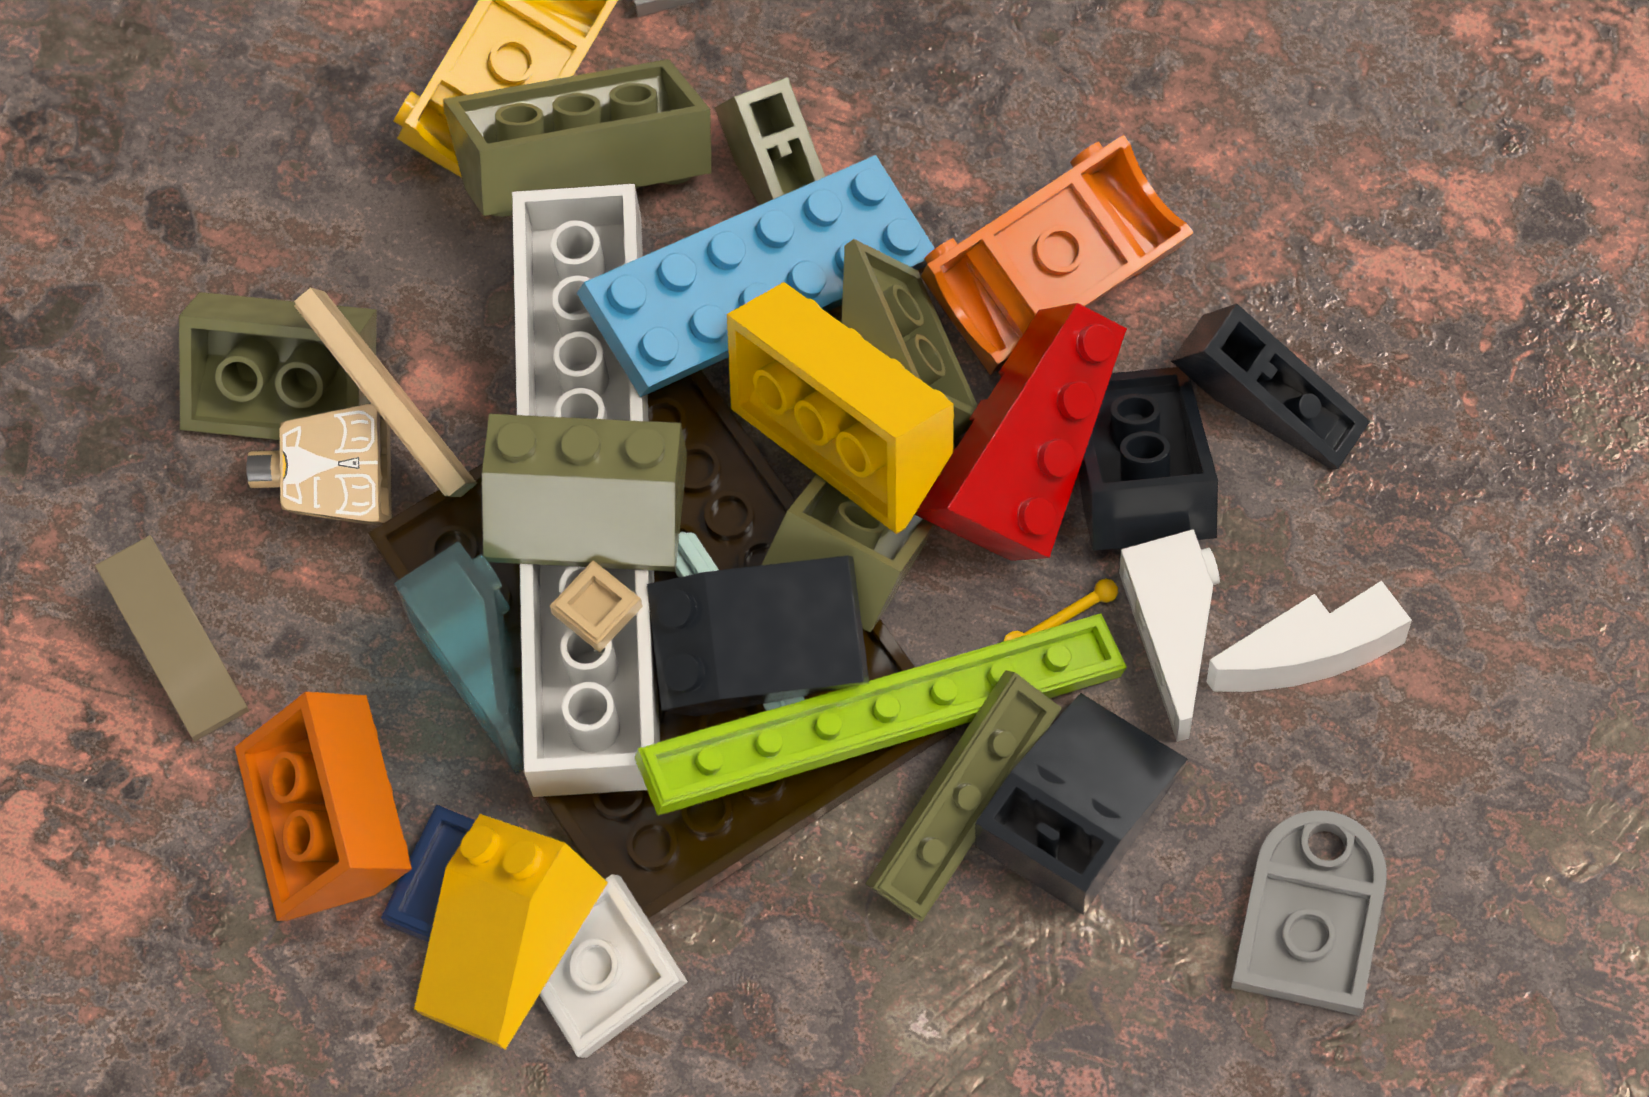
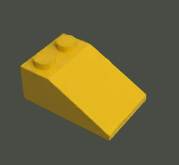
(502, 927)

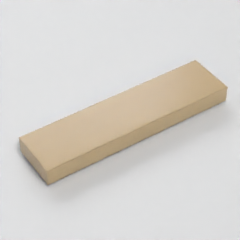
(384, 393)

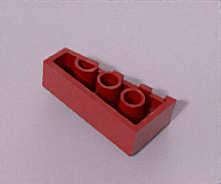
(1029, 437)

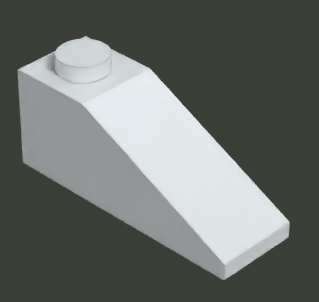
(1170, 599)

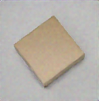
(596, 606)

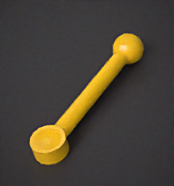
(1104, 591)

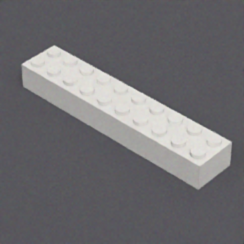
(579, 705)

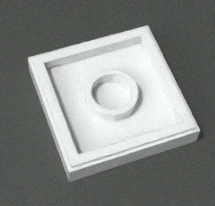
(610, 972)

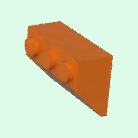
(322, 805)

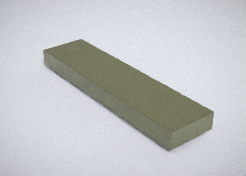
(945, 817)

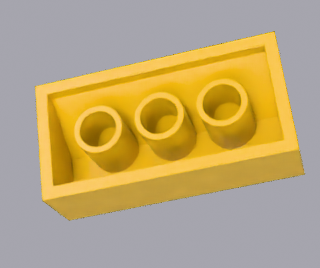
(838, 404)

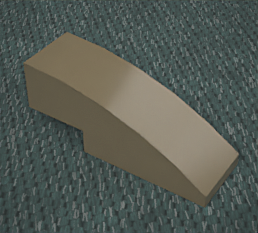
(172, 638)

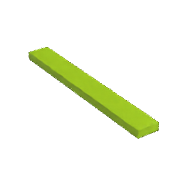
(871, 714)

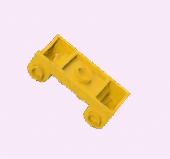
(498, 49)

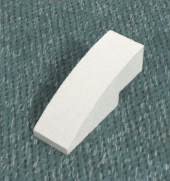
(1312, 643)

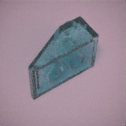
(461, 623)

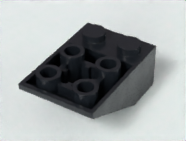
(1077, 802)

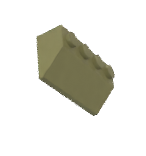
(580, 131)

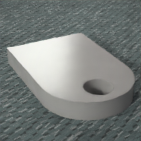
(1313, 918)

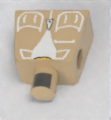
(330, 466)

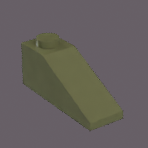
(770, 140)

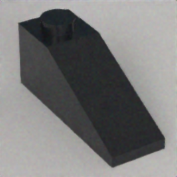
(1269, 385)

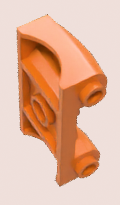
(1054, 250)

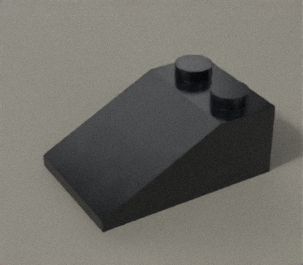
(1148, 463)
(757, 635)

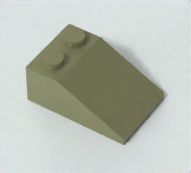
(896, 316)
(832, 525)

